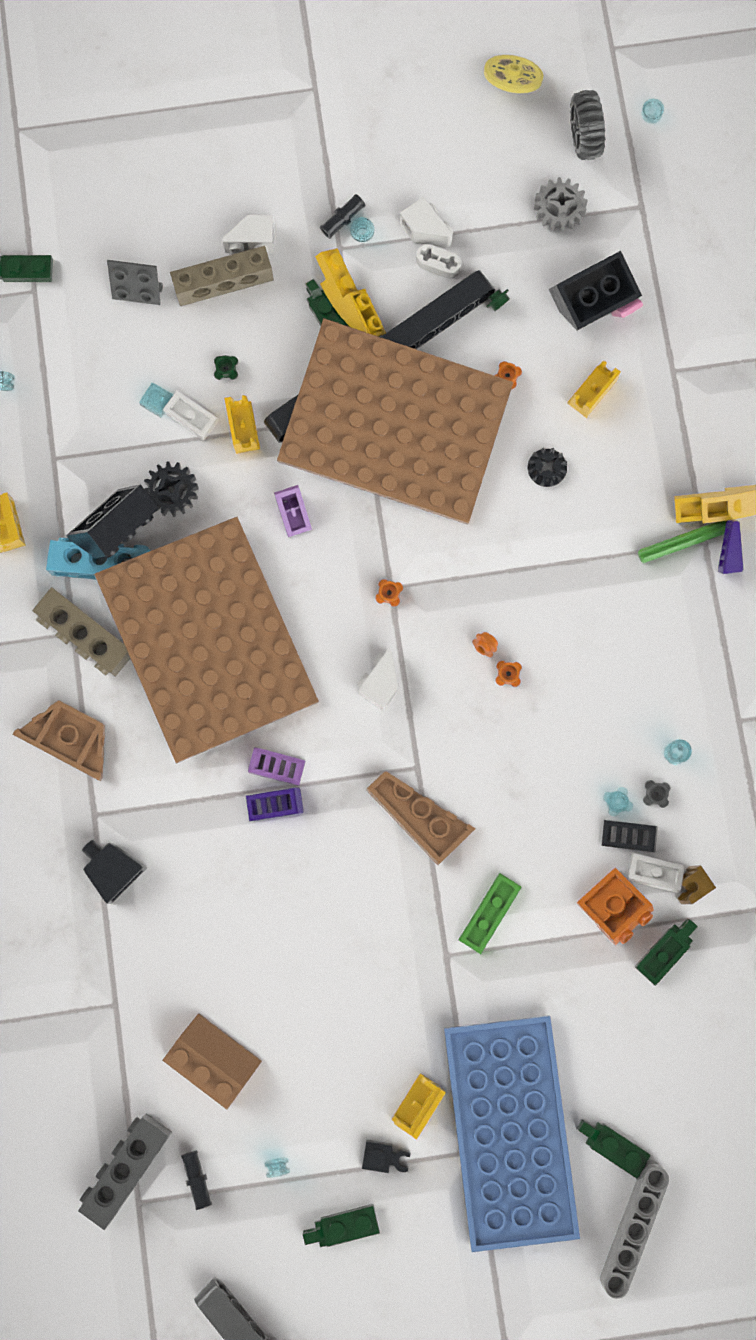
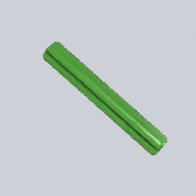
(682, 541)

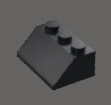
(596, 291)
(114, 521)

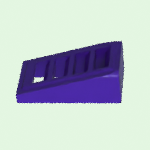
(731, 552)
(296, 802)

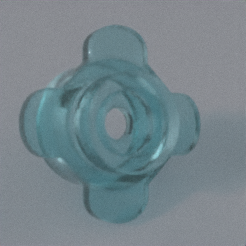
(614, 808)

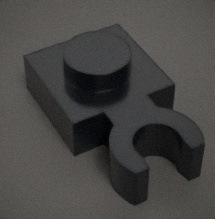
(379, 1157)

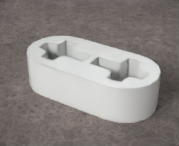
(438, 261)

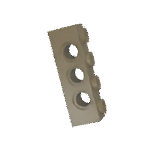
(222, 276)
(55, 604)

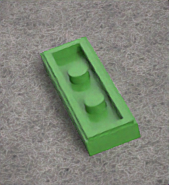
(490, 913)

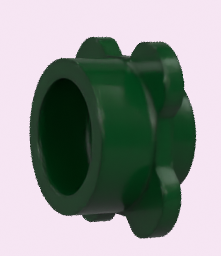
(498, 299)
(222, 361)

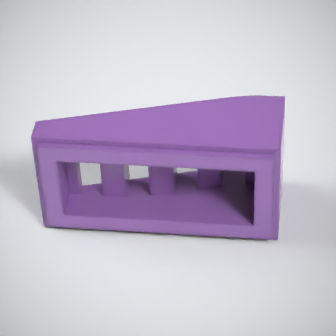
(253, 767)

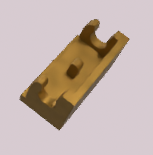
(696, 883)

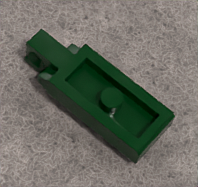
(26, 268)
(320, 304)
(666, 952)
(615, 1147)
(343, 1227)

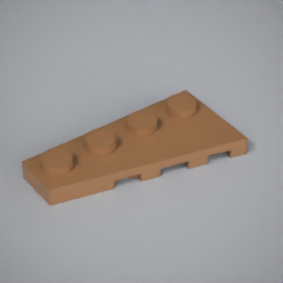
(429, 825)

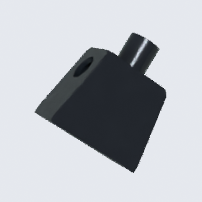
(111, 869)

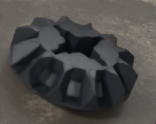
(547, 478)

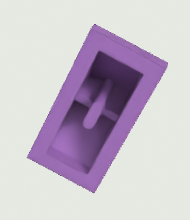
(292, 510)

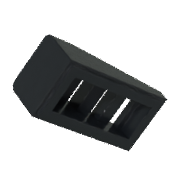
(652, 837)

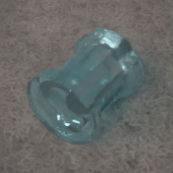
(672, 757)

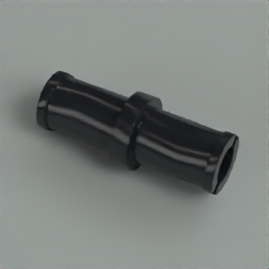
(342, 216)
(196, 1180)

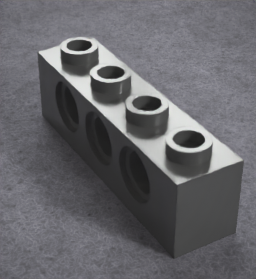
(103, 1210)

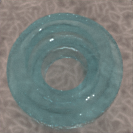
(362, 223)

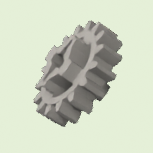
(556, 214)

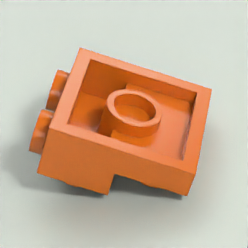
(616, 907)

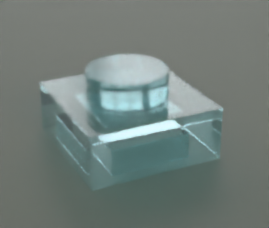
(155, 399)

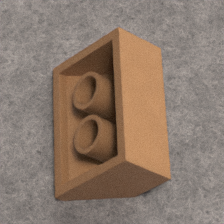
(212, 1061)

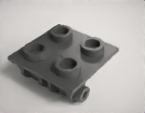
(134, 282)

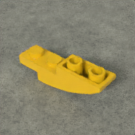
(351, 304)
(716, 506)

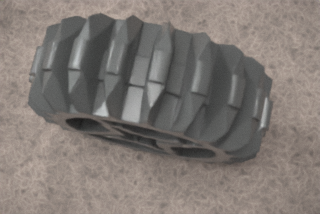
(587, 125)

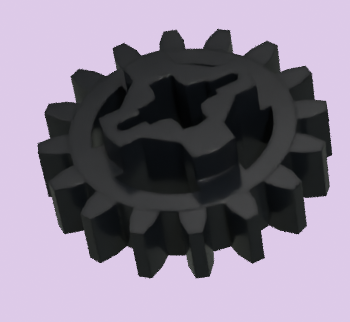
(180, 484)

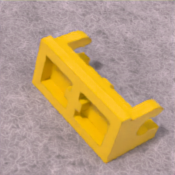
(594, 389)
(242, 424)
(10, 528)
(418, 1106)

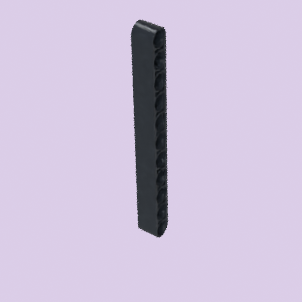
(413, 331)

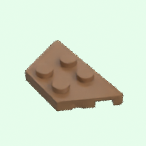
(68, 737)

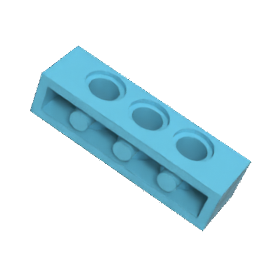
(62, 551)

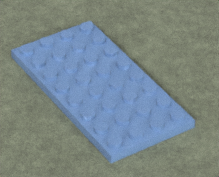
(511, 1134)

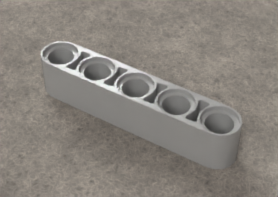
(634, 1243)

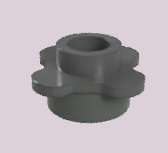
(663, 790)

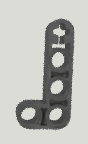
(227, 1313)

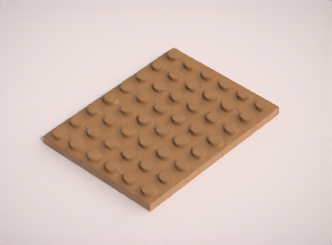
(395, 421)
(206, 639)

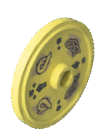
(513, 73)

